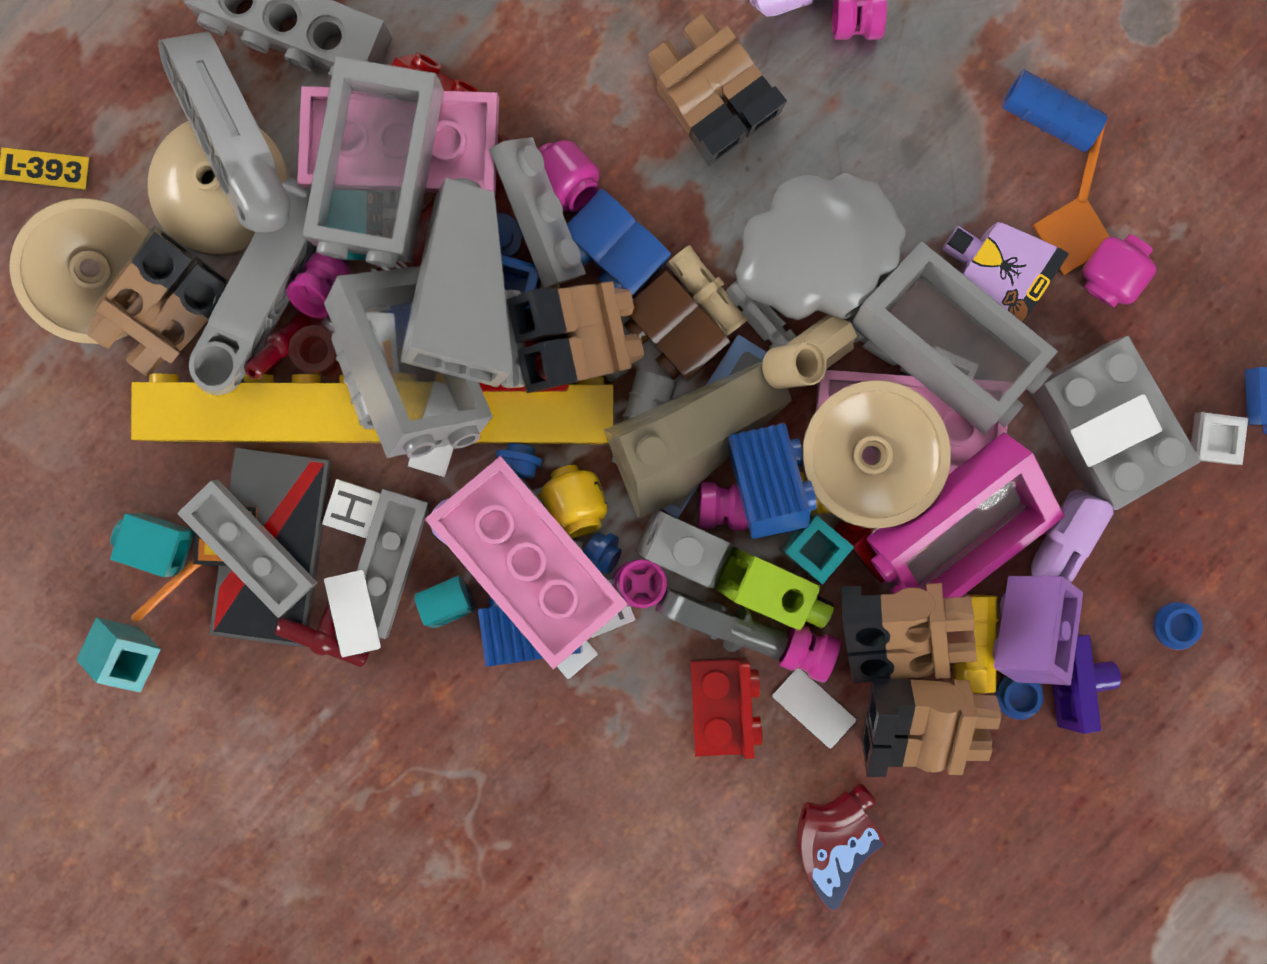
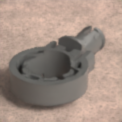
(714, 620)

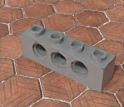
(362, 34)

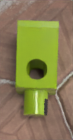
(773, 591)

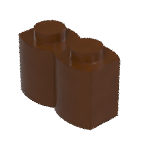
(675, 328)

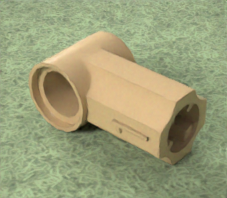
(809, 354)

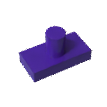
(1078, 703)

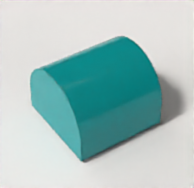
(444, 602)

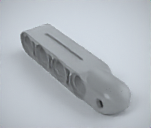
(226, 130)
(252, 300)

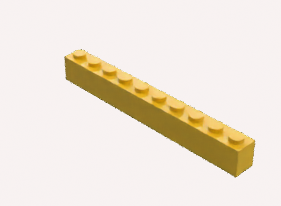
(323, 413)

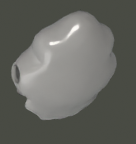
(820, 246)

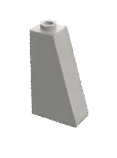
(460, 293)

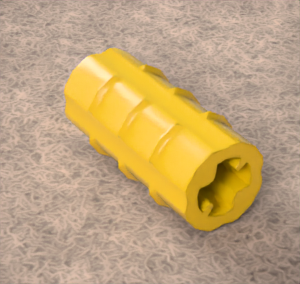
(981, 672)

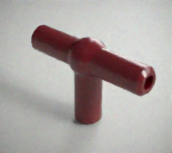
(275, 348)
(319, 641)

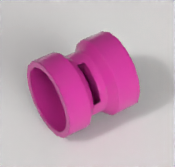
(859, 18)
(311, 288)
(720, 506)
(647, 583)
(810, 653)

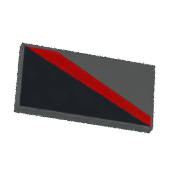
(291, 507)

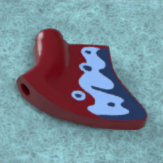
(836, 842)

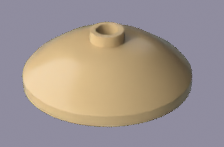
(187, 208)
(49, 257)
(909, 446)

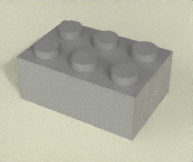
(1095, 386)

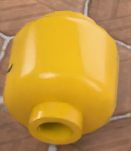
(575, 500)

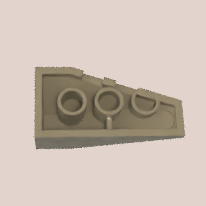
(686, 439)

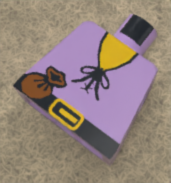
(1007, 265)

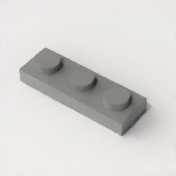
(537, 211)
(247, 547)
(390, 553)

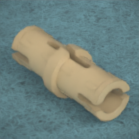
(706, 290)

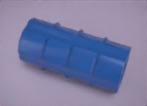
(1054, 111)

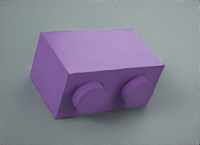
(1038, 629)

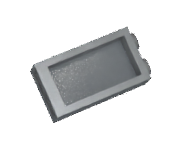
(373, 161)
(955, 339)
(407, 403)

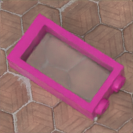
(975, 524)

